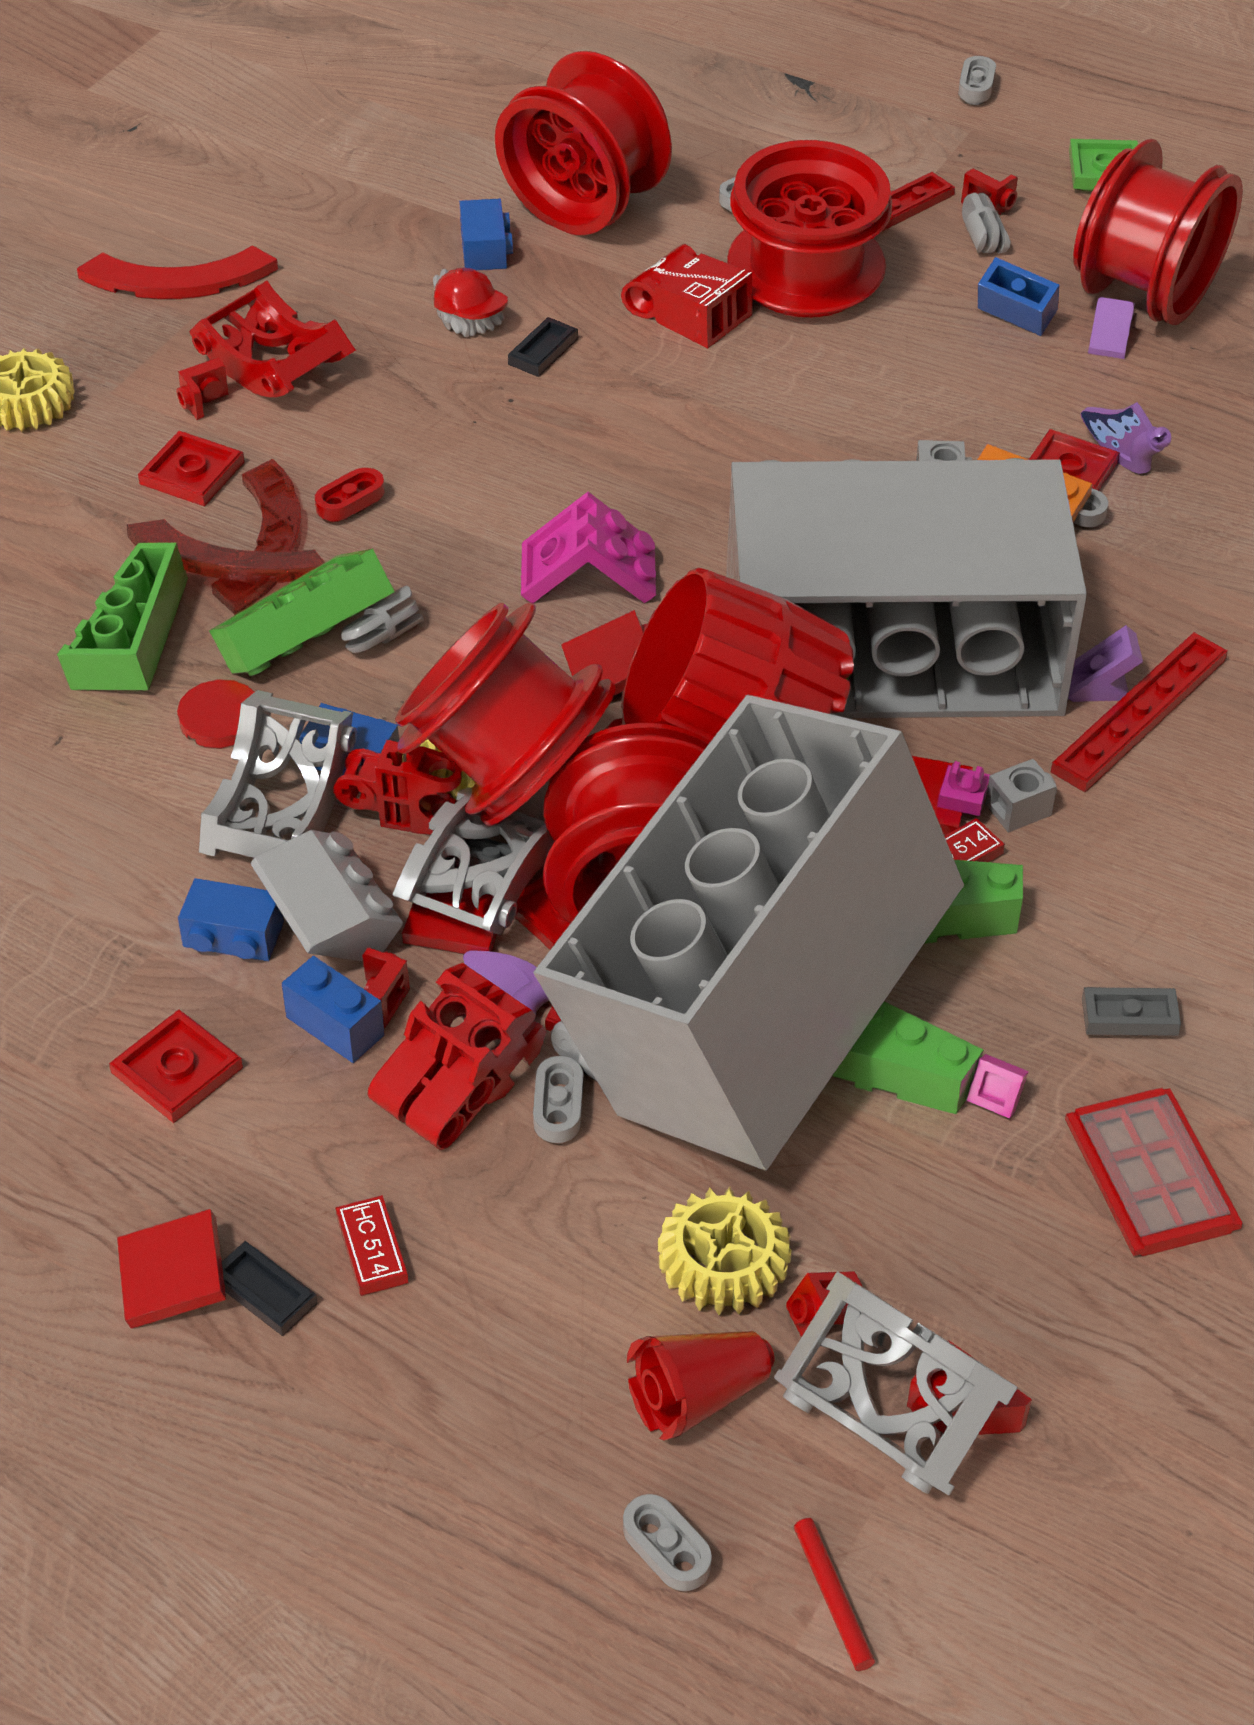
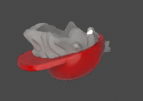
(467, 301)

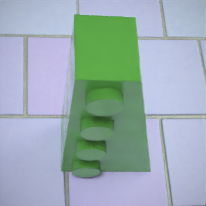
(301, 611)
(130, 625)
(986, 904)
(911, 1060)

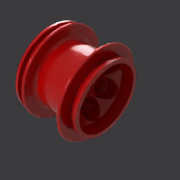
(583, 142)
(810, 226)
(1157, 230)
(503, 711)
(606, 800)

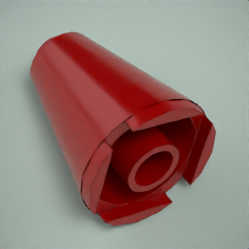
(694, 1376)

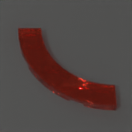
(279, 532)
(226, 562)

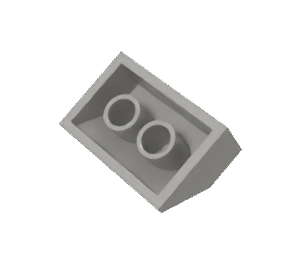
(328, 895)

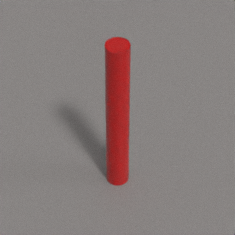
(834, 1594)

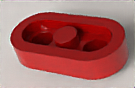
(349, 494)

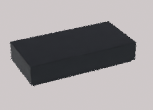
(543, 346)
(266, 1288)

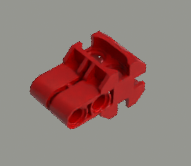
(447, 1072)

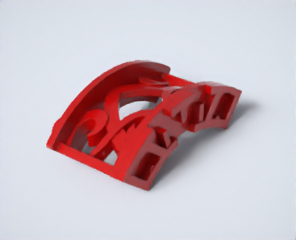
(307, 342)

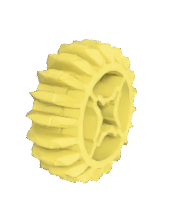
(33, 389)
(715, 1235)

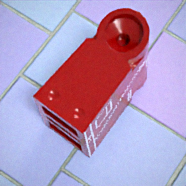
(692, 295)

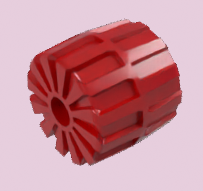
(728, 641)

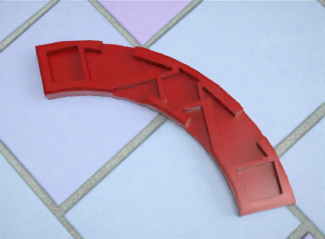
(177, 282)

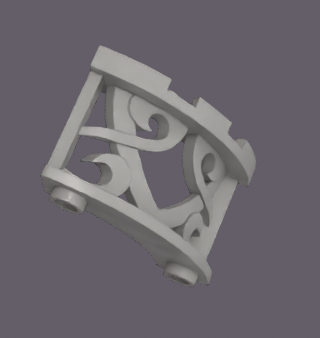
(238, 831)
(430, 872)
(968, 1384)

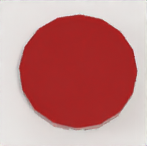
(212, 712)

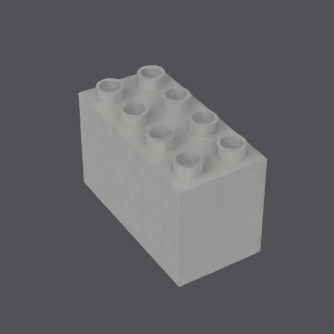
(937, 570)
(754, 928)

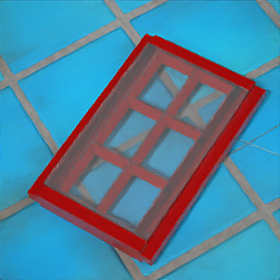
(1152, 1172)

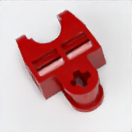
(398, 786)

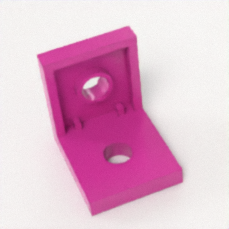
(589, 534)

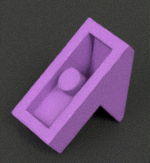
(1111, 327)
(1101, 670)

